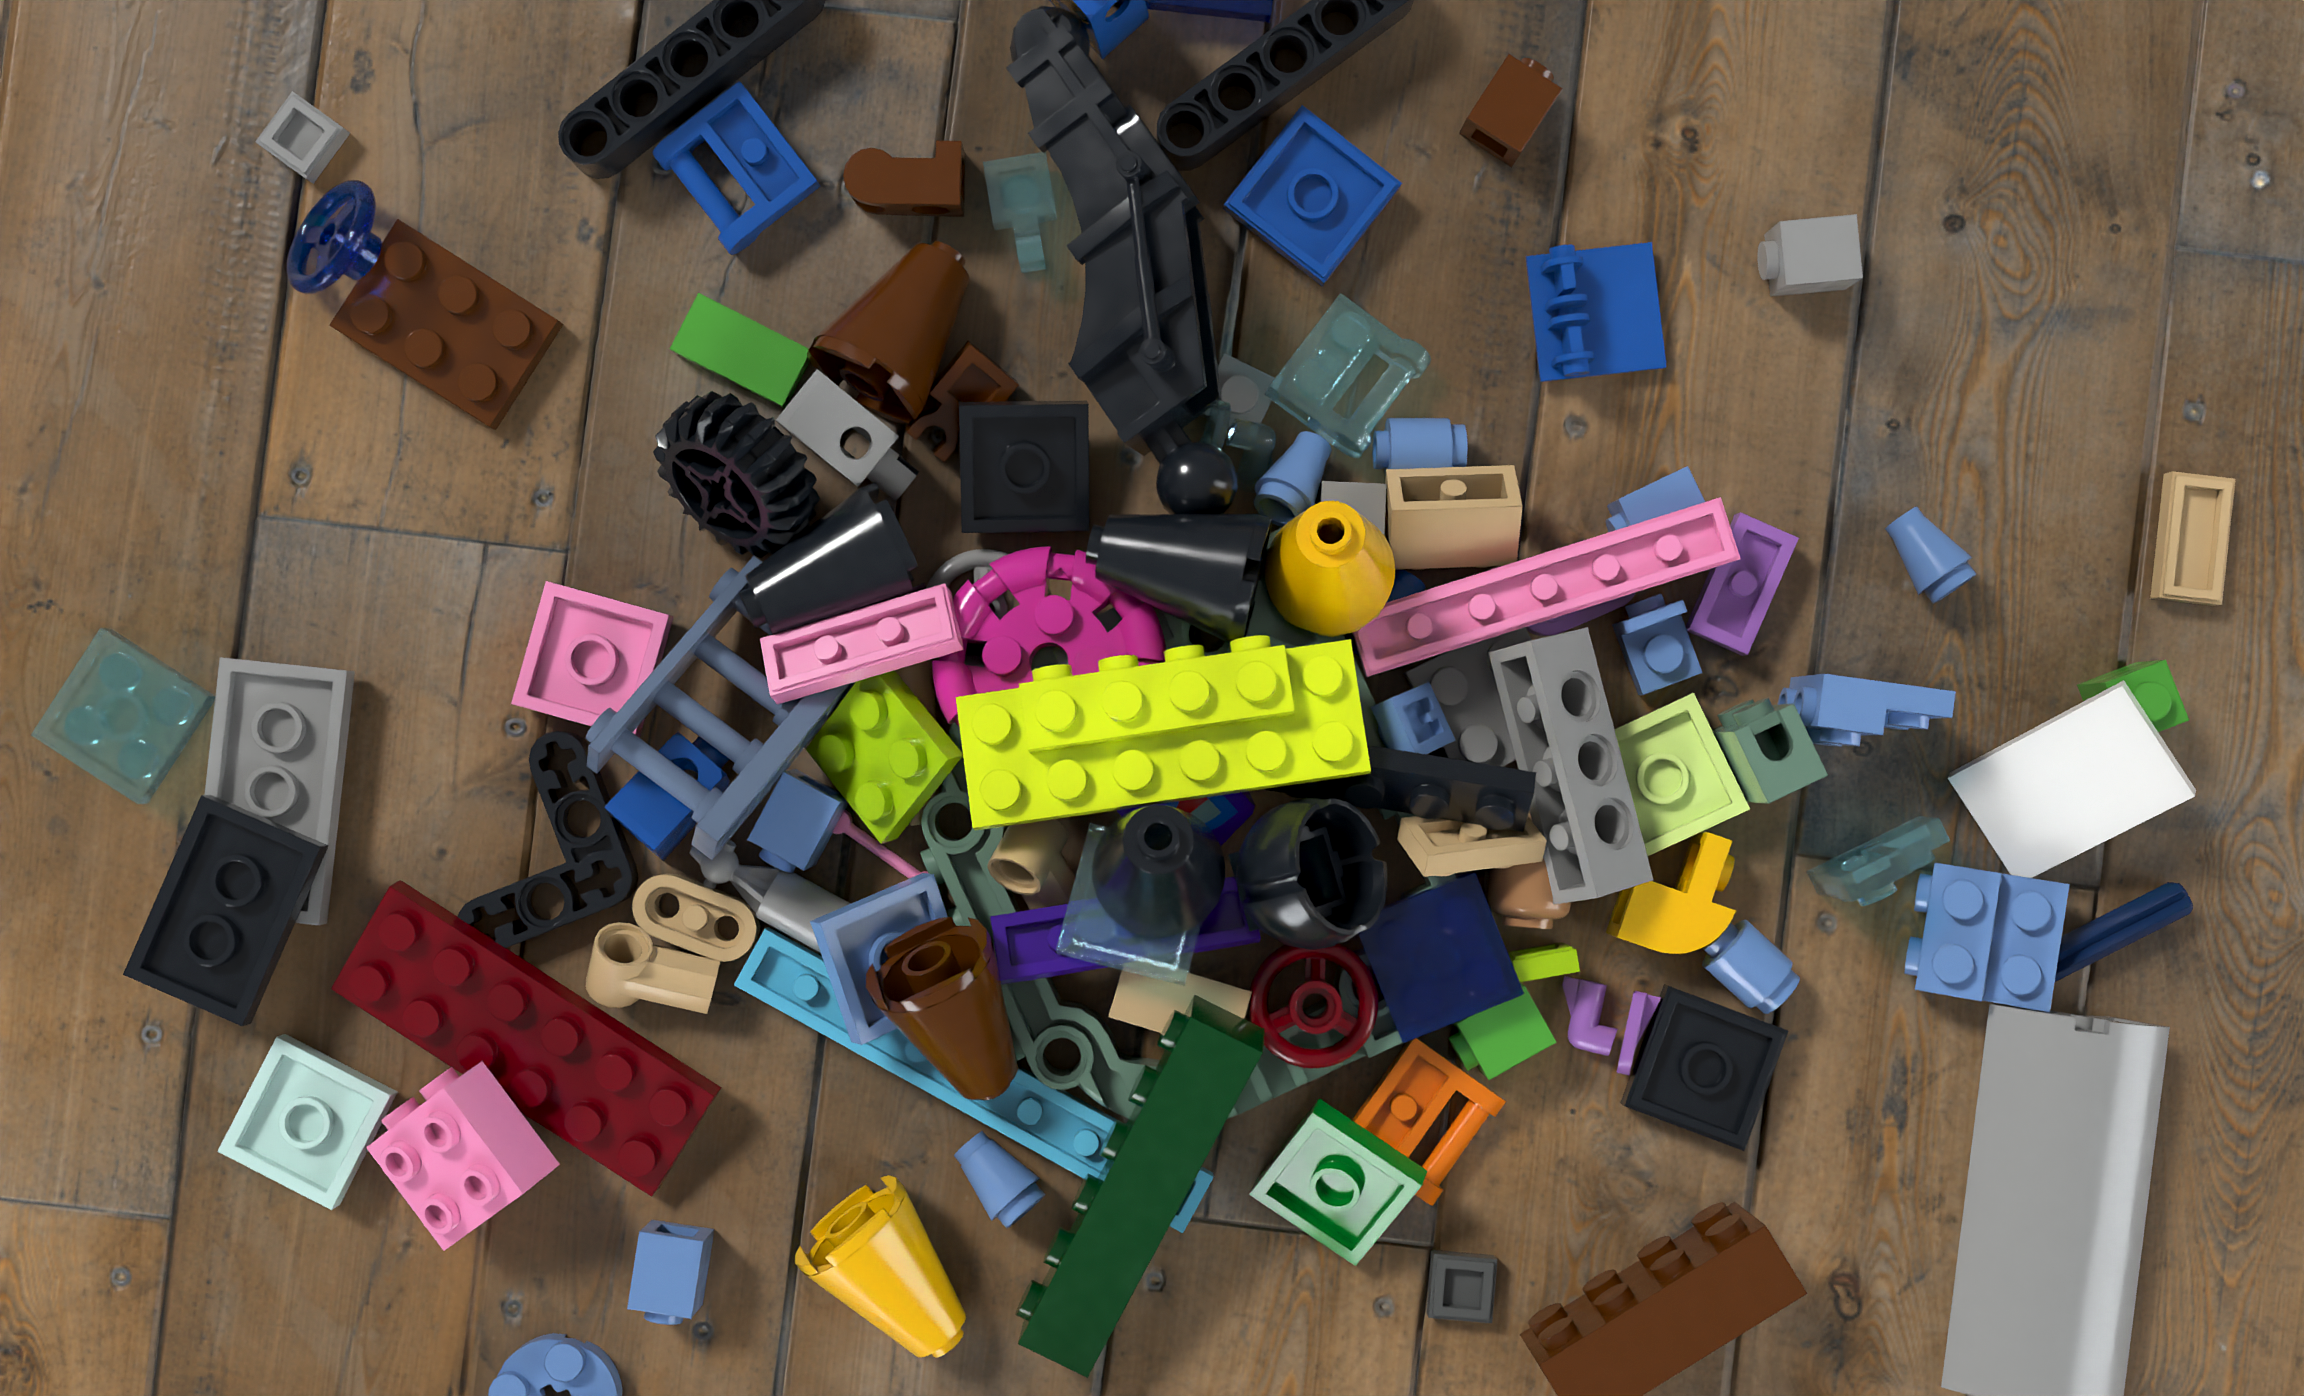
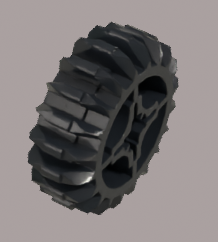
(736, 474)

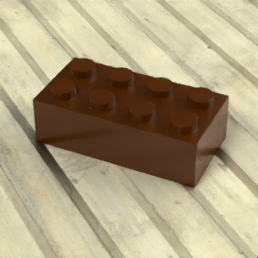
(1665, 1308)

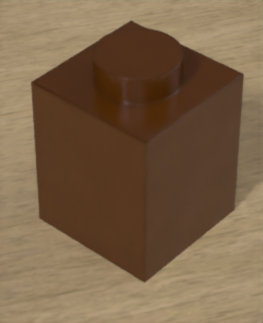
(1511, 108)

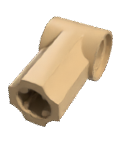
(1032, 863)
(632, 968)

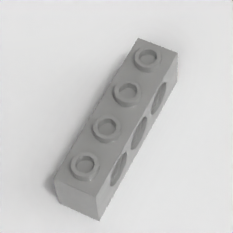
(1581, 786)

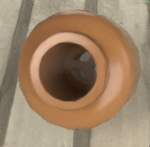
(1524, 896)

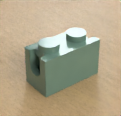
(1768, 749)

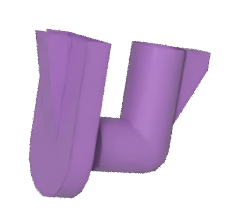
(1584, 1032)

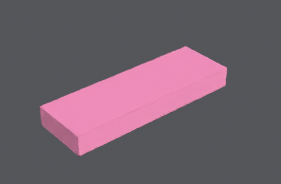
(861, 644)

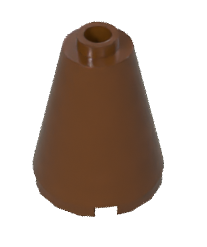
(896, 332)
(949, 1004)

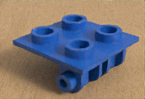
(1595, 311)

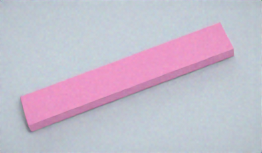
(1547, 586)

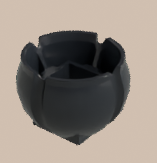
(1310, 873)

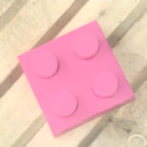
(588, 654)

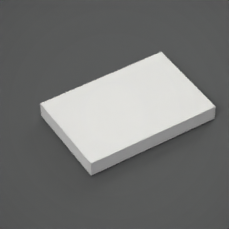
(2072, 783)

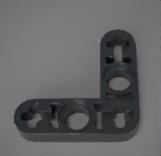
(580, 853)

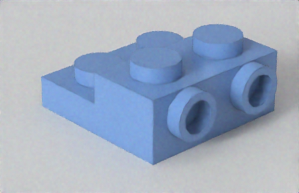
(1845, 708)
(1988, 936)

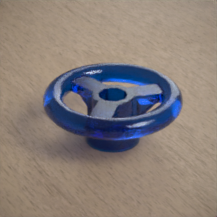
(343, 242)

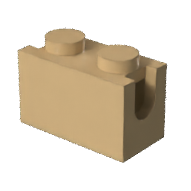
(1453, 516)

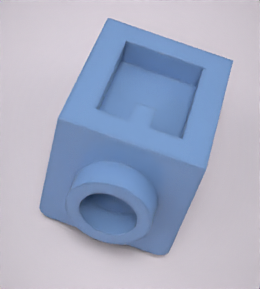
(1656, 644)
(1413, 721)

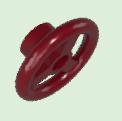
(1354, 1029)

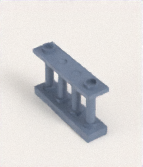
(758, 764)

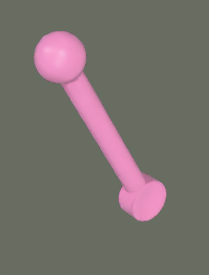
(846, 826)

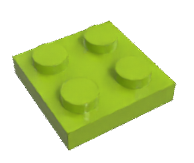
(884, 753)

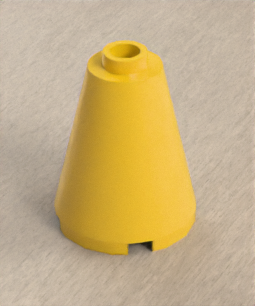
(1329, 570)
(886, 1269)

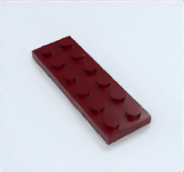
(539, 1039)

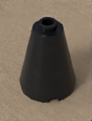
(1186, 565)
(833, 566)
(1158, 871)

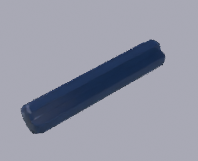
(2122, 927)

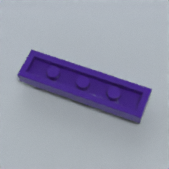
(1029, 938)

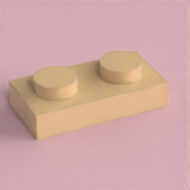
(1453, 847)

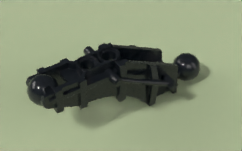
(1146, 299)

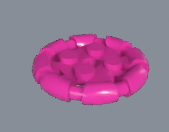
(1040, 623)

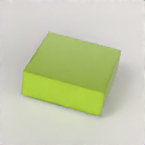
(1544, 961)

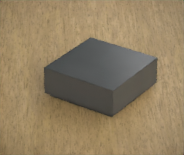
(1461, 1286)

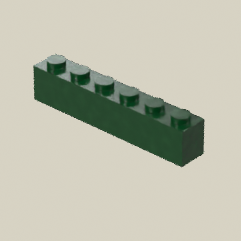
(1141, 1184)

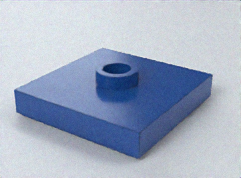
(1312, 195)

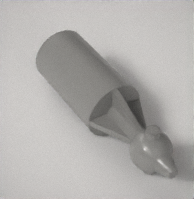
(774, 895)

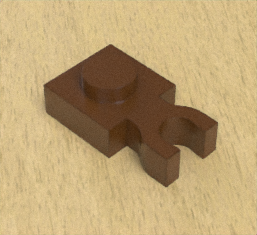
(967, 378)

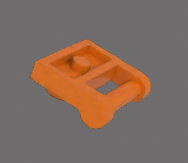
(1412, 1098)

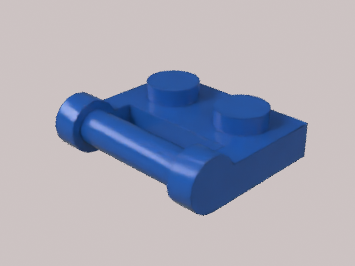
(753, 155)

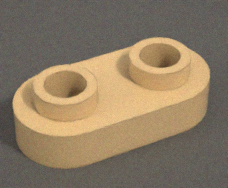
(697, 919)

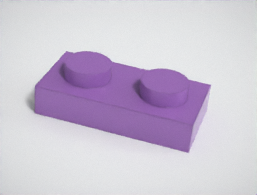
(1741, 591)

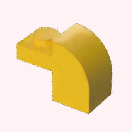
(1684, 916)

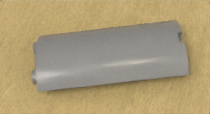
(2055, 1204)

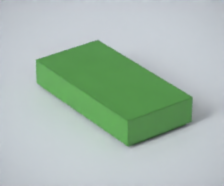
(741, 350)

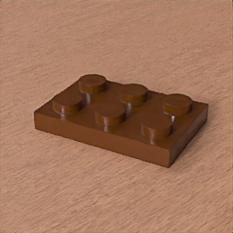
(447, 325)

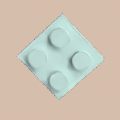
(307, 1121)

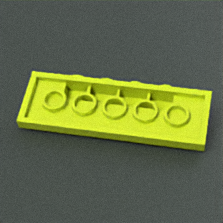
(1162, 731)

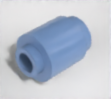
(1419, 444)
(1751, 967)

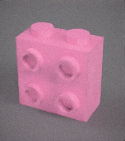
(460, 1152)

